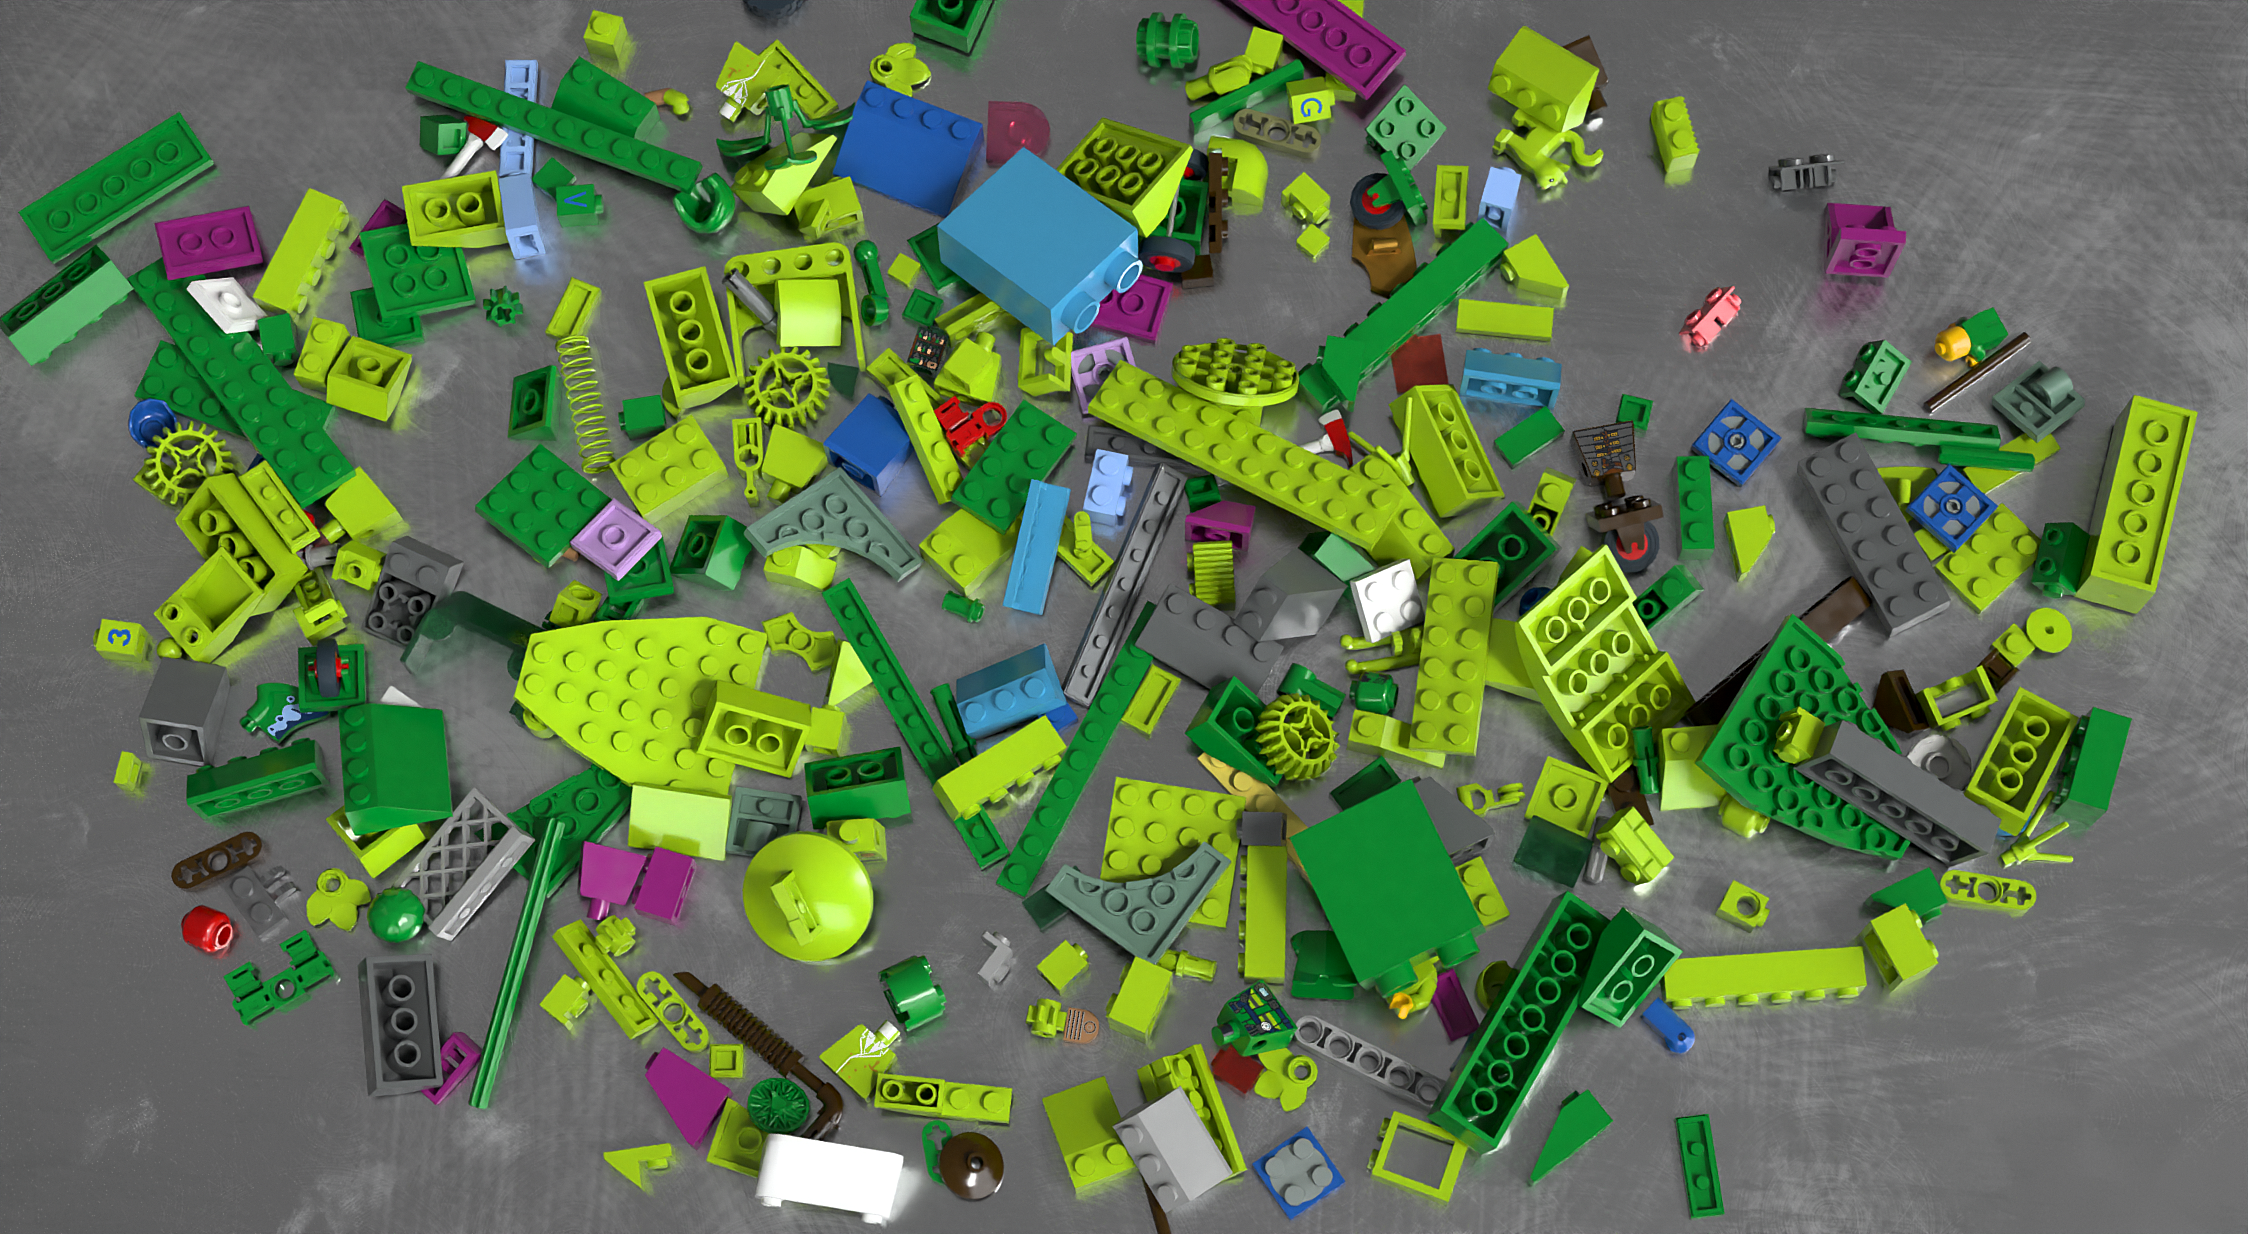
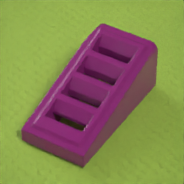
(449, 1048)

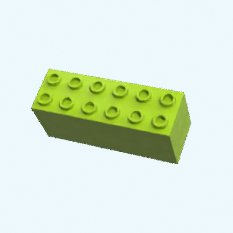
(2136, 504)

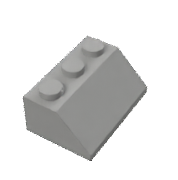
(1172, 1149)

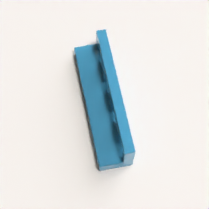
(1036, 547)

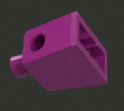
(606, 877)

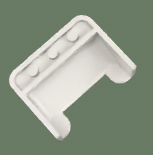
(828, 1176)

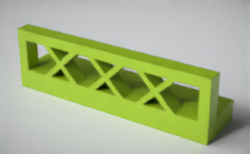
(970, 318)

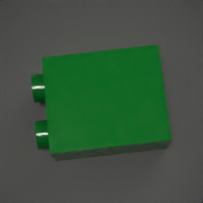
(1389, 889)

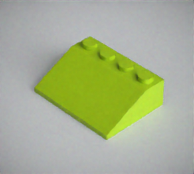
(1128, 171)

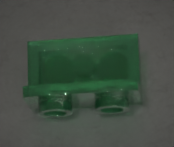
(1553, 851)

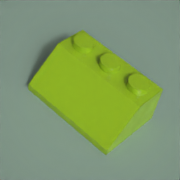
(1544, 80)
(754, 728)

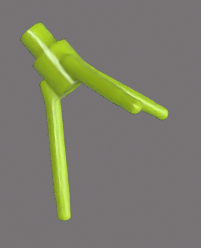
(1398, 460)
(2025, 848)

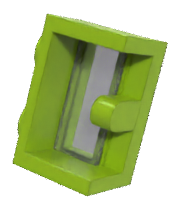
(1042, 365)
(1957, 698)

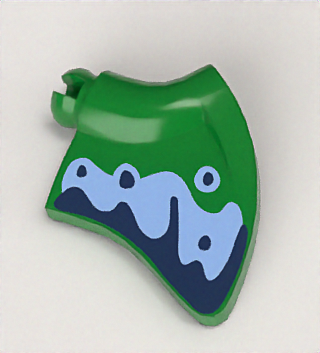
(278, 711)

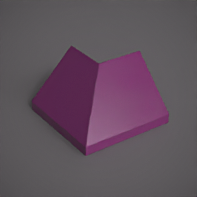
(1222, 523)

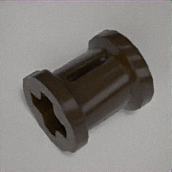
(1998, 669)

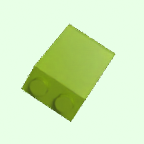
(1680, 779)

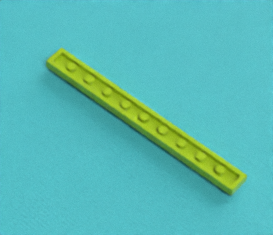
(891, 369)

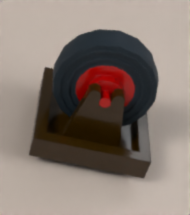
(1628, 530)

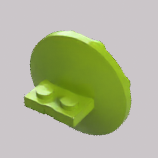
(1235, 379)
(807, 896)

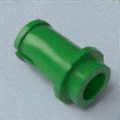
(963, 606)

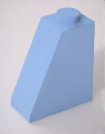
(521, 215)

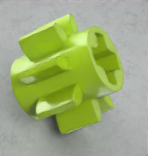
(615, 935)
(1046, 1018)

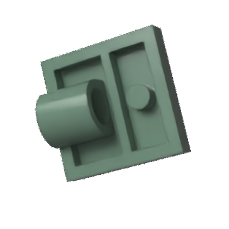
(2039, 400)
(760, 818)

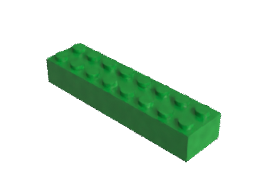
(1520, 1026)

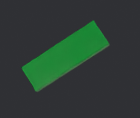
(1699, 1166)

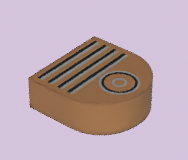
(1080, 1026)

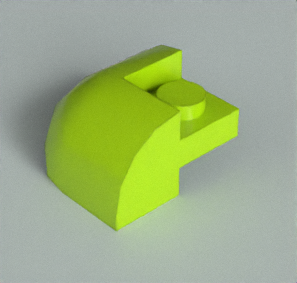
(1246, 170)

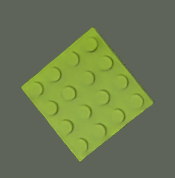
(1161, 827)

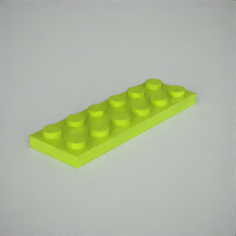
(1454, 656)

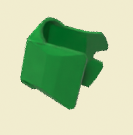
(1321, 967)

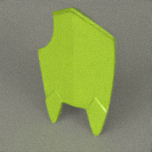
(1906, 484)

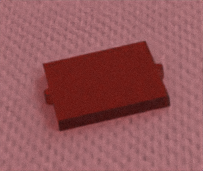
(1419, 363)

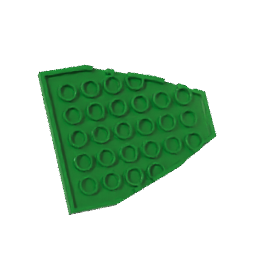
(1740, 757)

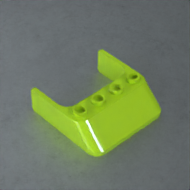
(811, 261)

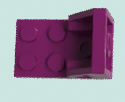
(1861, 240)

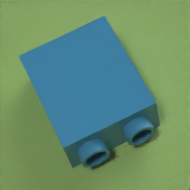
(1040, 247)

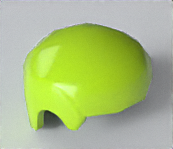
(1491, 981)

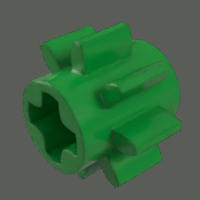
(502, 306)

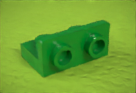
(1875, 375)

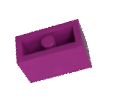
(664, 885)

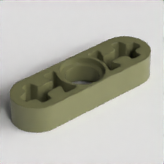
(1301, 132)

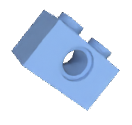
(1499, 197)

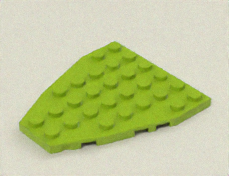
(639, 693)

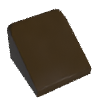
(1200, 274)

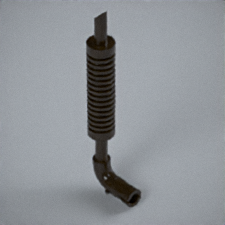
(768, 1047)

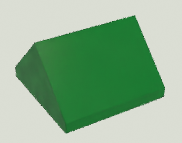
(536, 405)

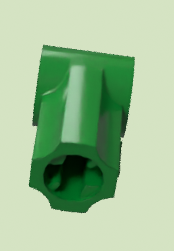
(1304, 682)

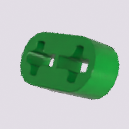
(929, 1146)

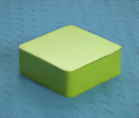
(1312, 241)
(904, 270)

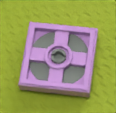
(1093, 366)

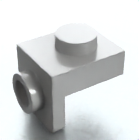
(996, 965)

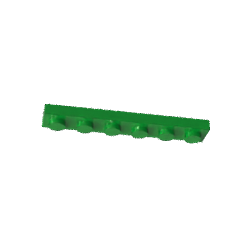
(1901, 429)

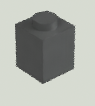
(1262, 828)

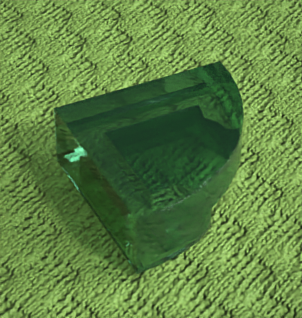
(843, 379)

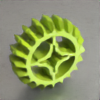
(797, 381)
(175, 453)
(1290, 741)

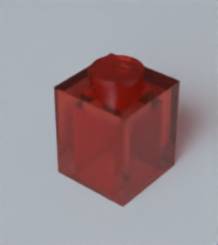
(1236, 1071)

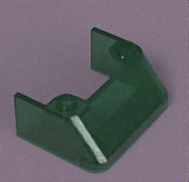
(479, 618)

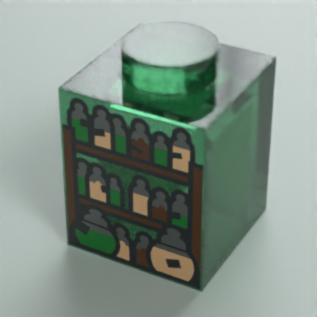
(928, 351)

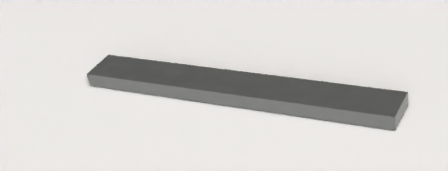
(1123, 585)

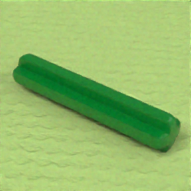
(1986, 458)

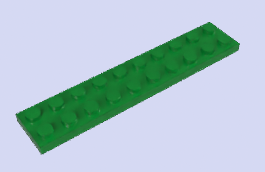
(246, 388)

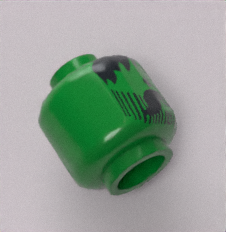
(1374, 692)

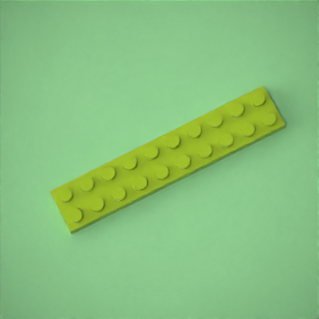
(1245, 455)

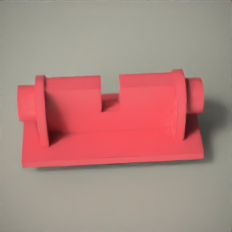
(1718, 305)

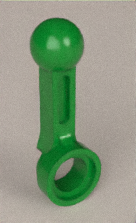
(873, 305)

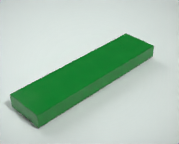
(1245, 97)

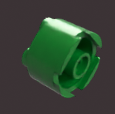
(912, 992)

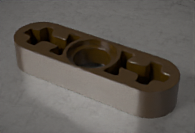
(199, 880)

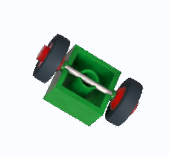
(1180, 233)

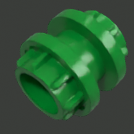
(1167, 40)

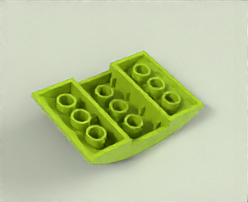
(1599, 665)

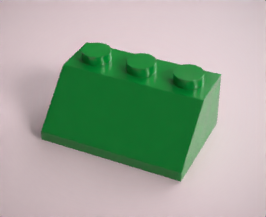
(604, 101)
(857, 787)

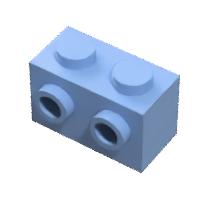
(1106, 487)

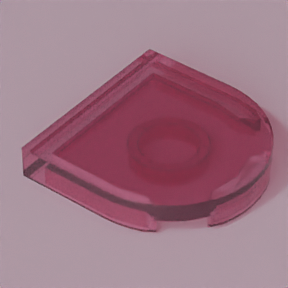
(1014, 127)

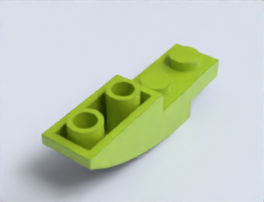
(942, 1099)

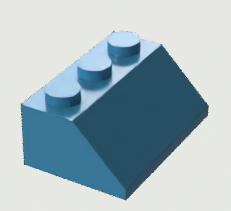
(1510, 378)
(1009, 693)

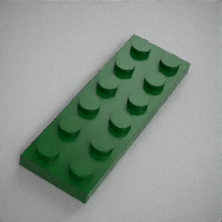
(116, 188)
(178, 384)

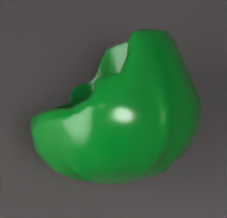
(395, 915)

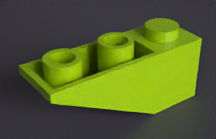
(1551, 498)

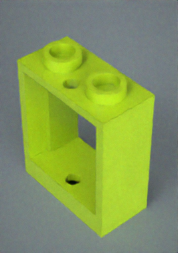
(1451, 1170)

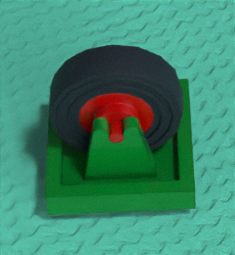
(1382, 198)
(331, 676)

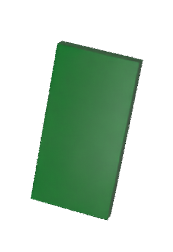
(1001, 478)

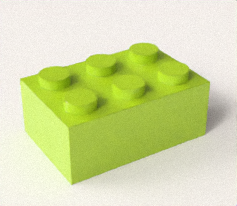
(669, 470)

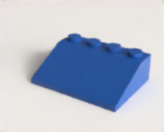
(908, 149)

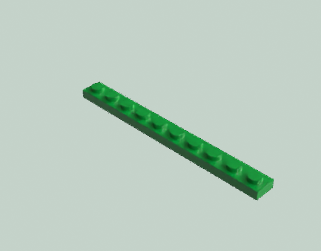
(554, 127)
(908, 712)
(1077, 764)

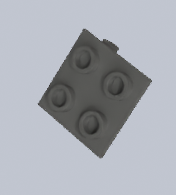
(1821, 175)

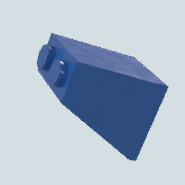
(870, 444)

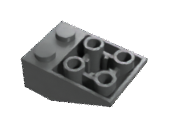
(409, 587)

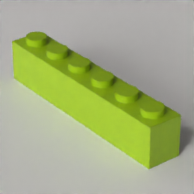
(1764, 976)

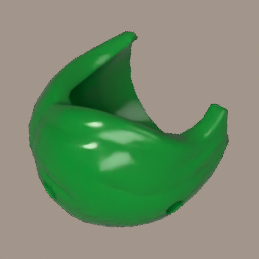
(708, 205)

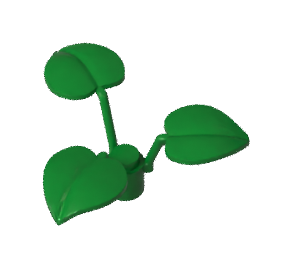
(781, 107)

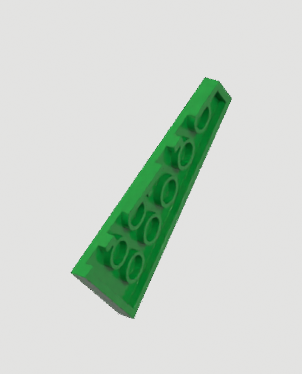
(587, 806)

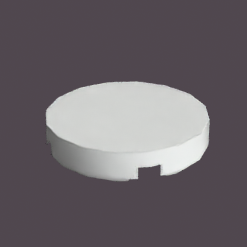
(1943, 758)

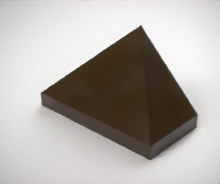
(1898, 703)

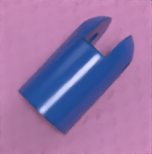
(1669, 1026)

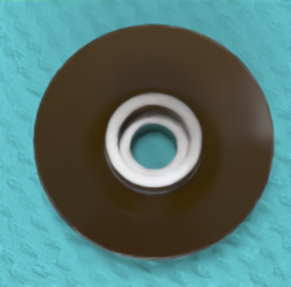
(959, 1173)

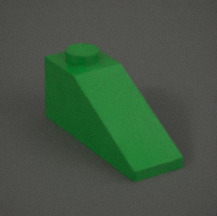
(1573, 1128)

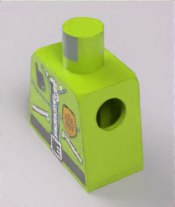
(862, 836)

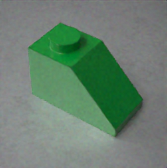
(1341, 367)
(1917, 891)

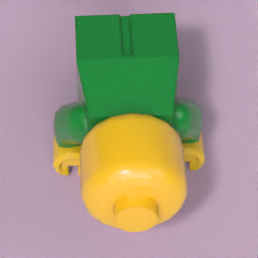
(1971, 337)

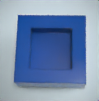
(1061, 717)

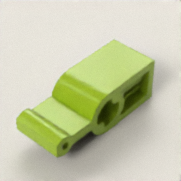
(745, 451)

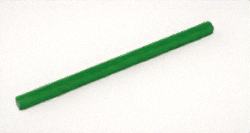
(516, 963)

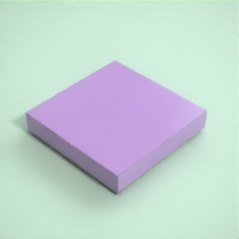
(616, 539)

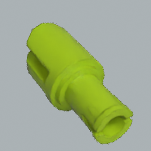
(1222, 77)

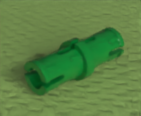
(1645, 759)

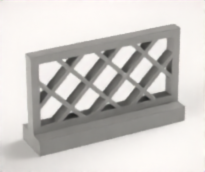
(485, 877)

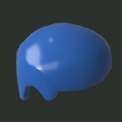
(149, 419)

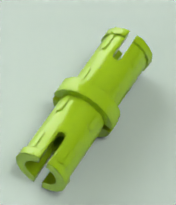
(1185, 964)

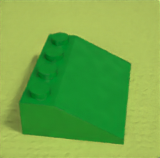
(393, 766)

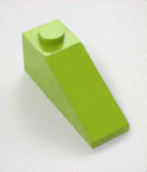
(1387, 737)

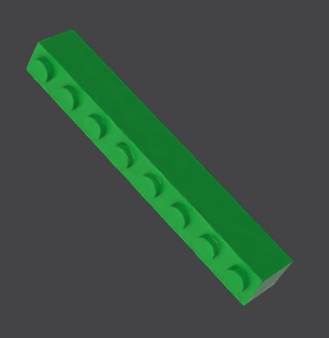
(1413, 305)

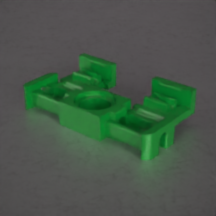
(308, 971)

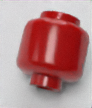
(206, 928)

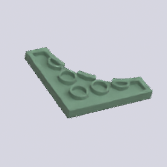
(839, 516)
(1142, 913)

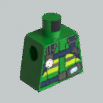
(1254, 1022)

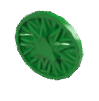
(777, 1106)

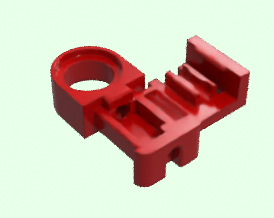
(963, 429)

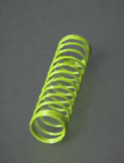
(576, 350)

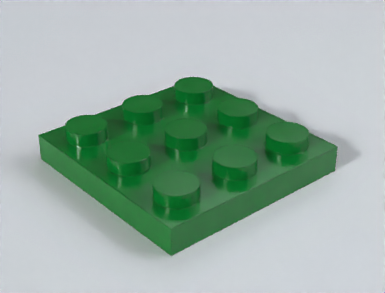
(414, 278)
(542, 505)

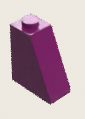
(687, 1094)

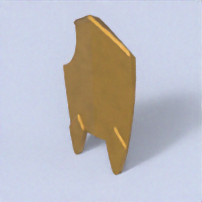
(1385, 254)

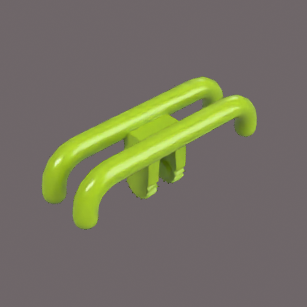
(1404, 645)

